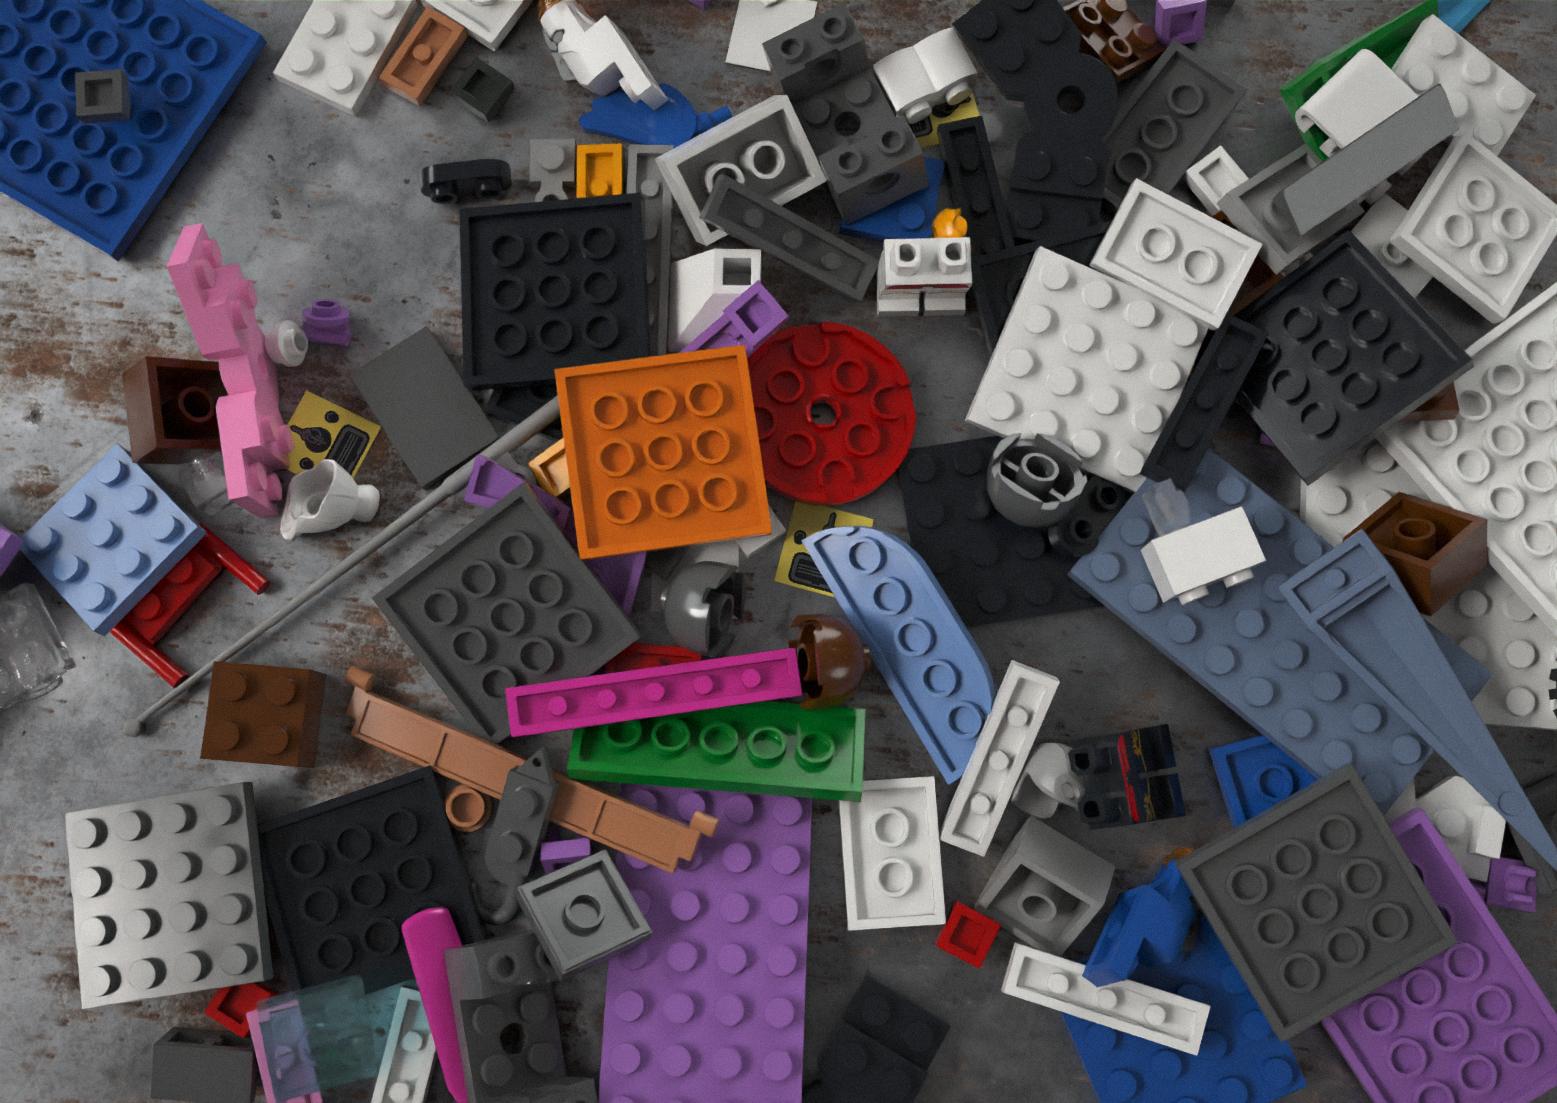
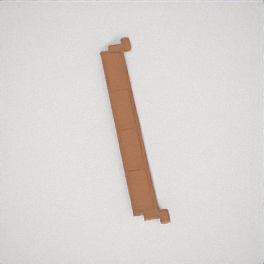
(486, 767)

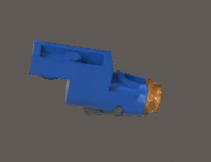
(1146, 926)

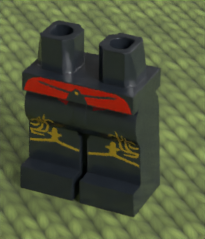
(1112, 780)

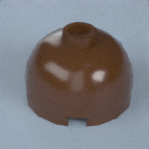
(828, 660)

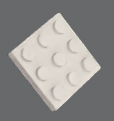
(1478, 228)

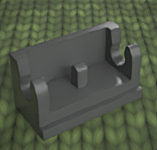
(204, 1067)

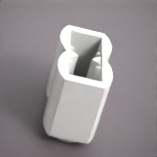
(926, 75)

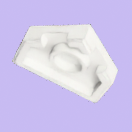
(1465, 824)

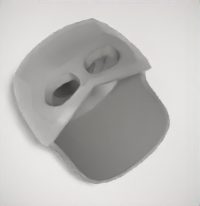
(1047, 782)

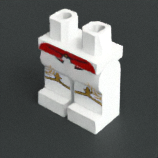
(924, 265)

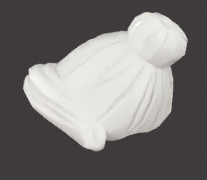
(325, 500)

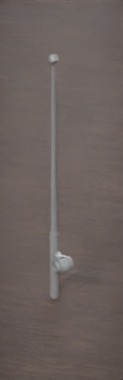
(499, 452)

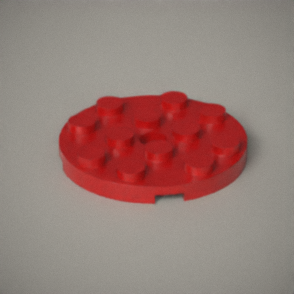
(870, 405)

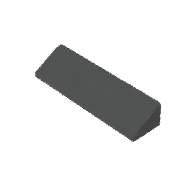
(1367, 161)

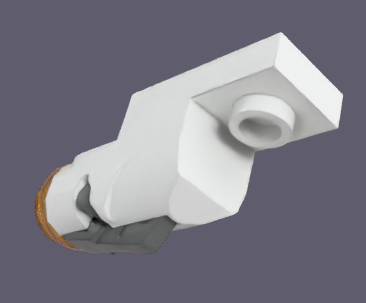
(596, 53)

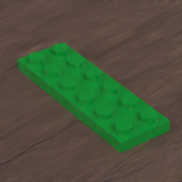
(731, 749)

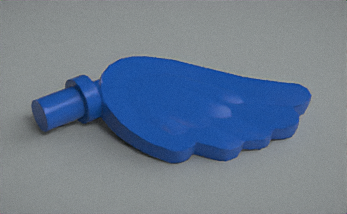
(639, 124)

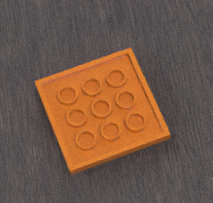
(662, 452)

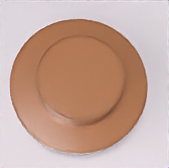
(468, 808)

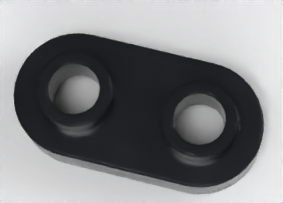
(452, 180)
(1090, 515)

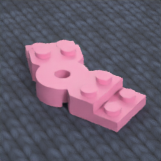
(225, 328)

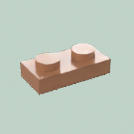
(423, 56)

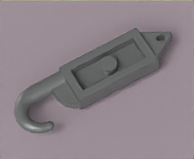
(519, 832)

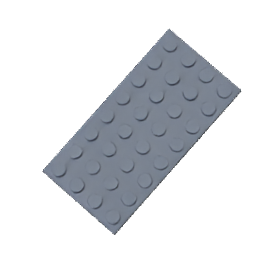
(1254, 645)

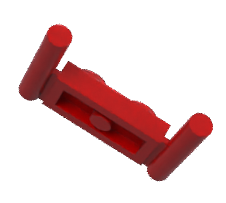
(173, 595)

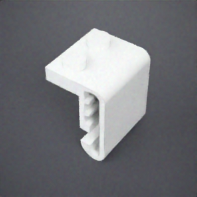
(1354, 103)

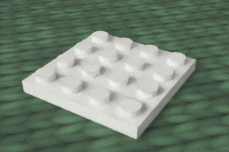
(1087, 367)

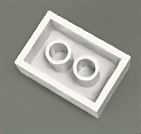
(756, 148)

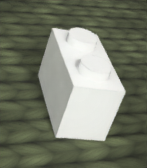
(1203, 555)

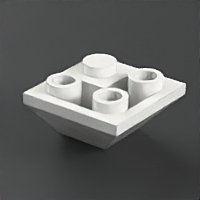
(705, 287)

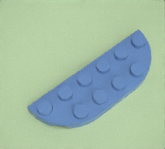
(911, 637)

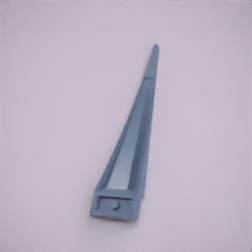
(1373, 625)

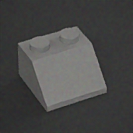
(1045, 888)

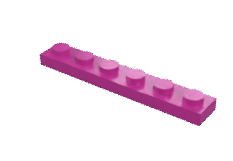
(652, 692)

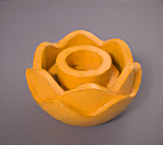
(949, 224)

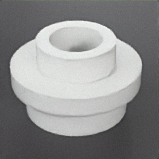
(286, 343)

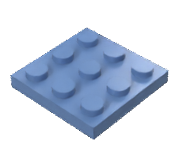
(110, 539)

